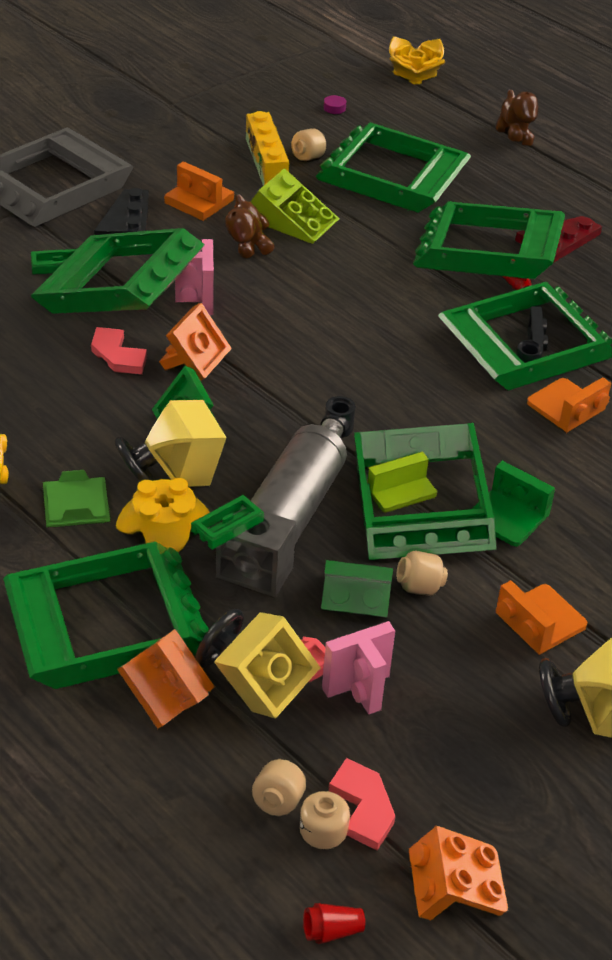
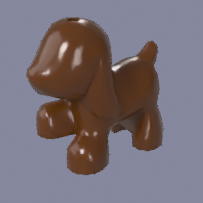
(517, 114)
(246, 227)

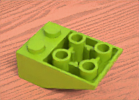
(293, 208)

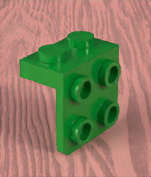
(518, 503)

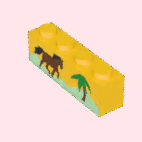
(265, 145)

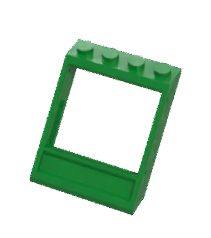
(423, 191)
(171, 255)
(535, 255)
(497, 357)
(433, 531)
(43, 628)

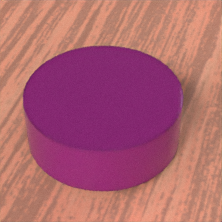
(334, 104)

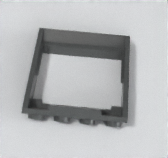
(104, 168)

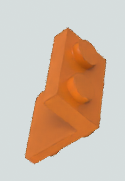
(569, 404)
(539, 615)
(456, 869)

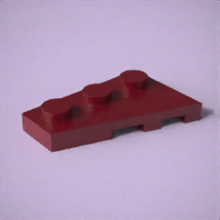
(573, 235)

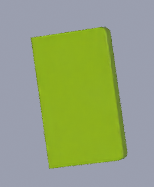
(401, 482)

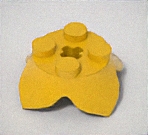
(416, 63)
(162, 512)

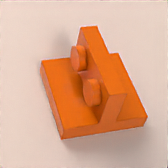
(198, 192)
(195, 343)
(166, 679)

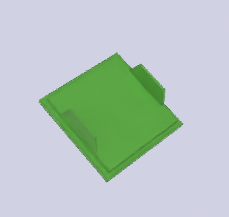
(75, 500)

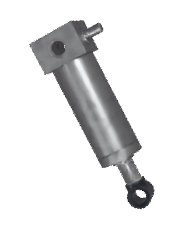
(288, 498)

